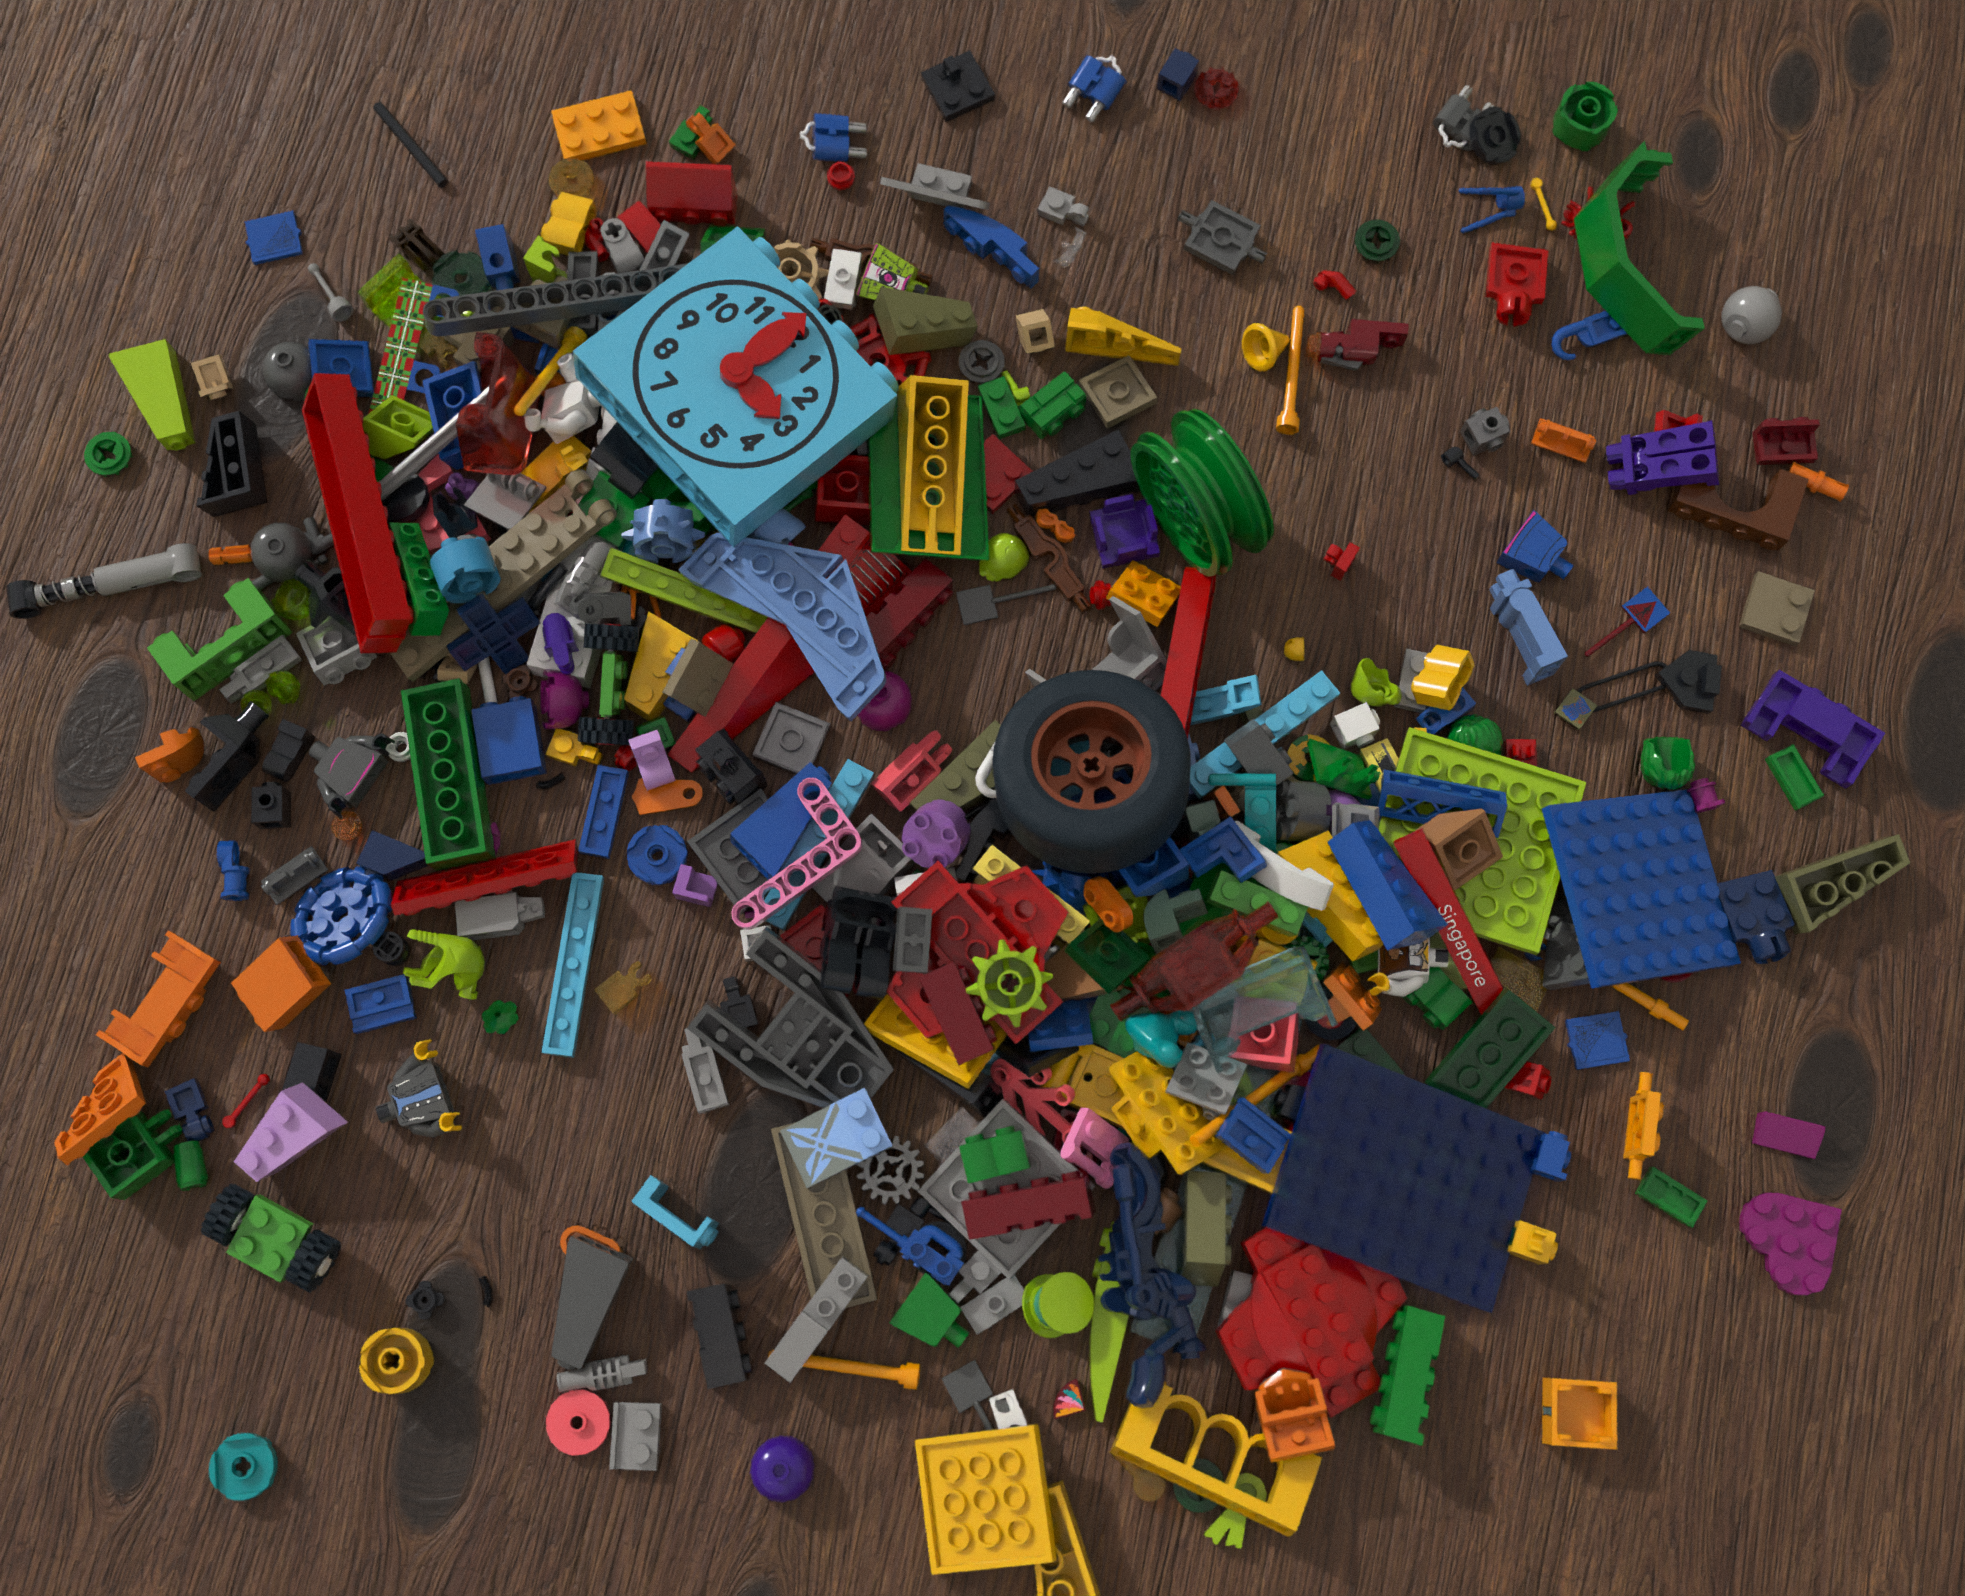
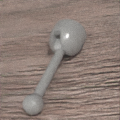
(339, 306)

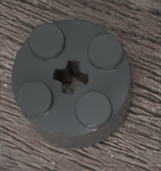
(1301, 810)

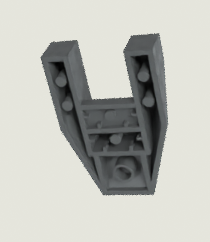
(811, 1047)

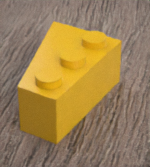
(648, 677)

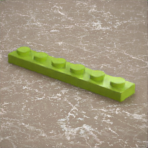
(676, 589)

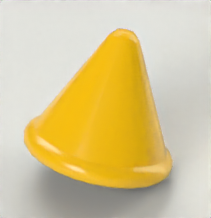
(1262, 346)

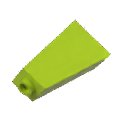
(157, 388)

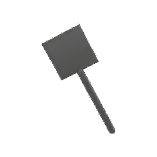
(979, 605)
(968, 1388)

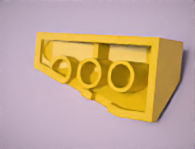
(1105, 336)

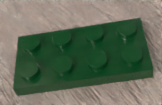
(1491, 1051)

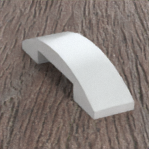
(1282, 877)

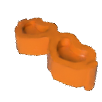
(1060, 528)

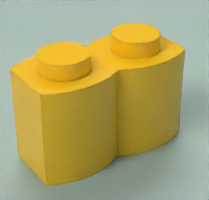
(568, 223)
(1443, 677)

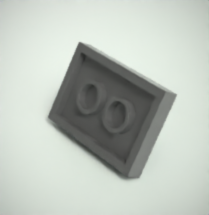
(1563, 958)

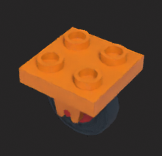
(1348, 1002)

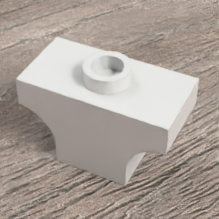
(843, 279)

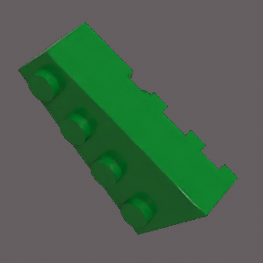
(1408, 1374)

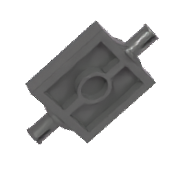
(1222, 237)

